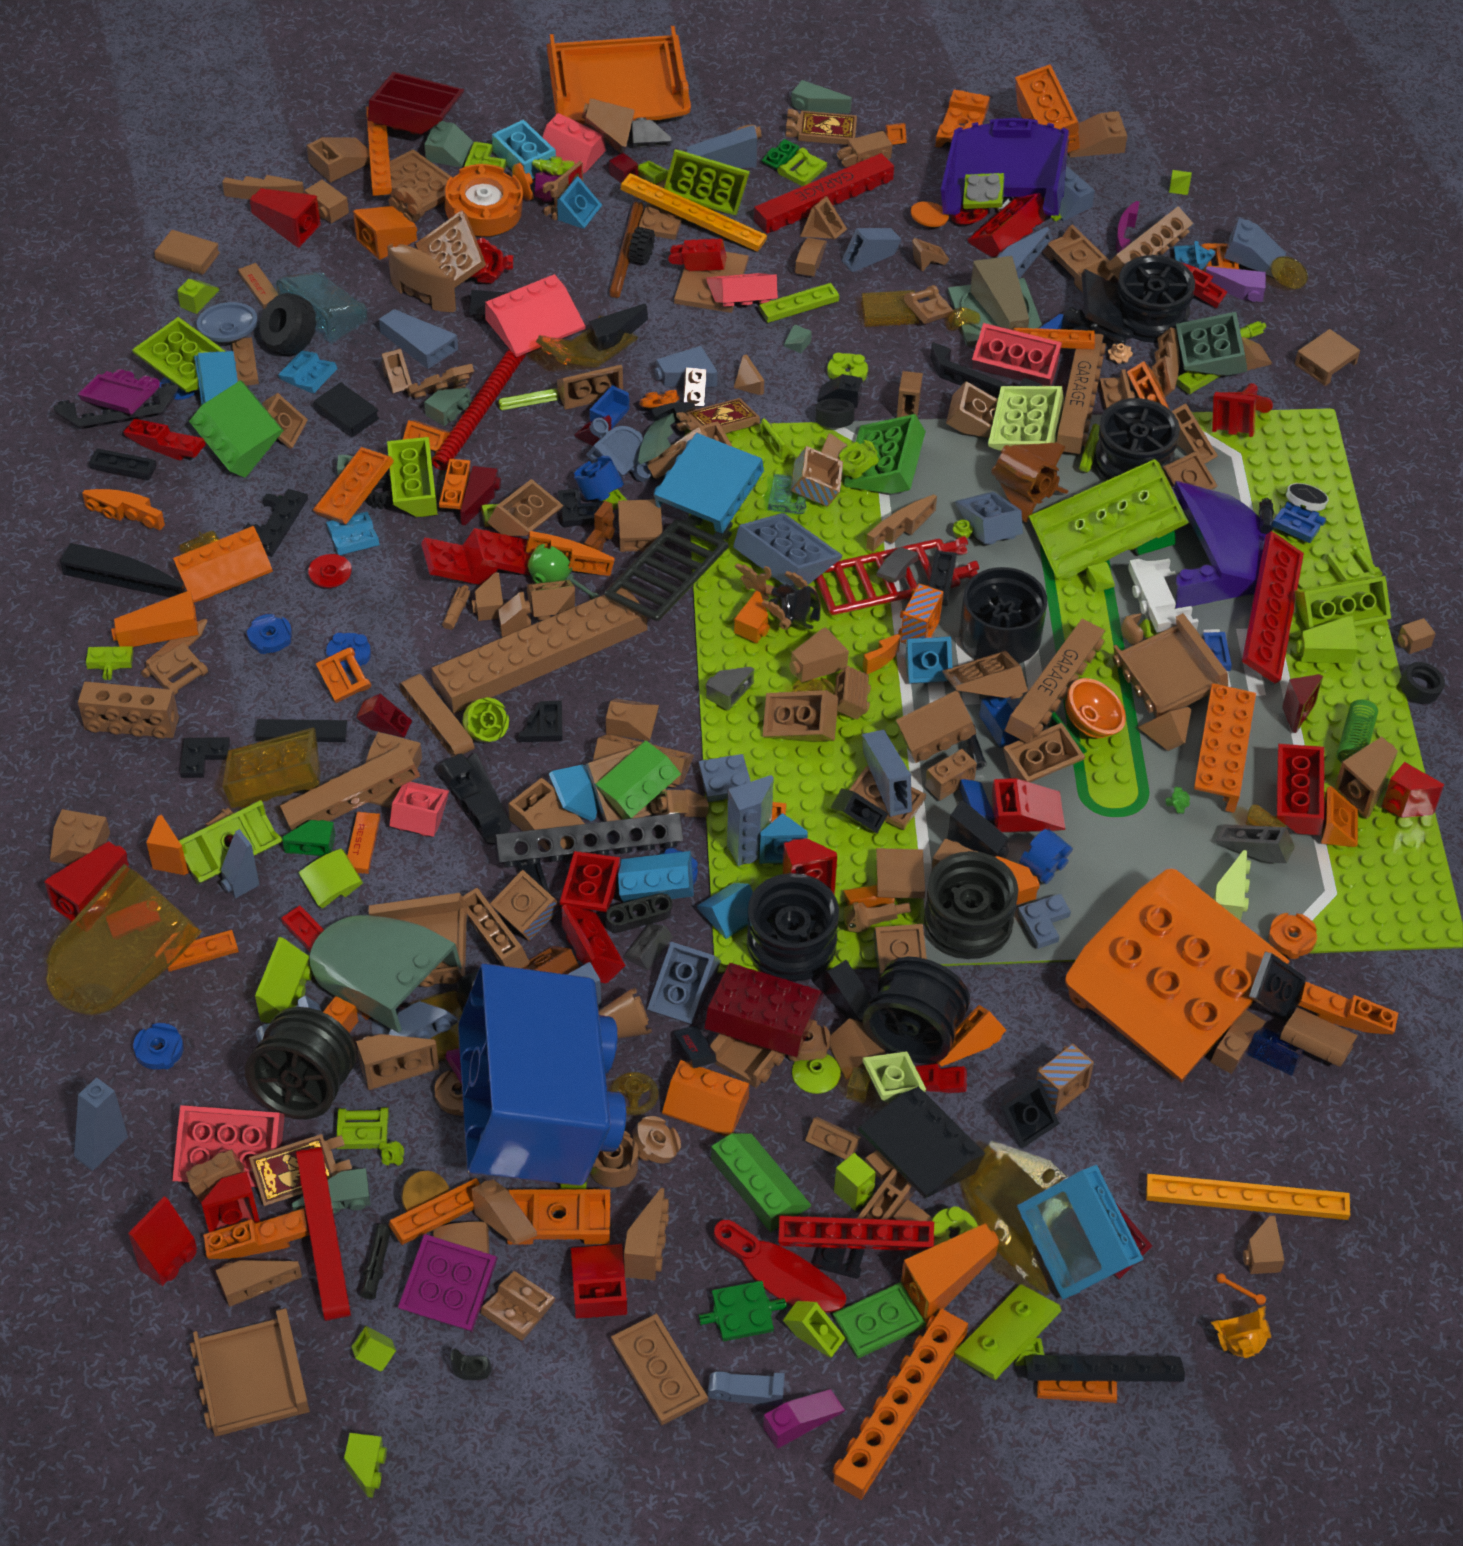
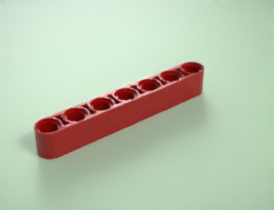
(323, 1234)

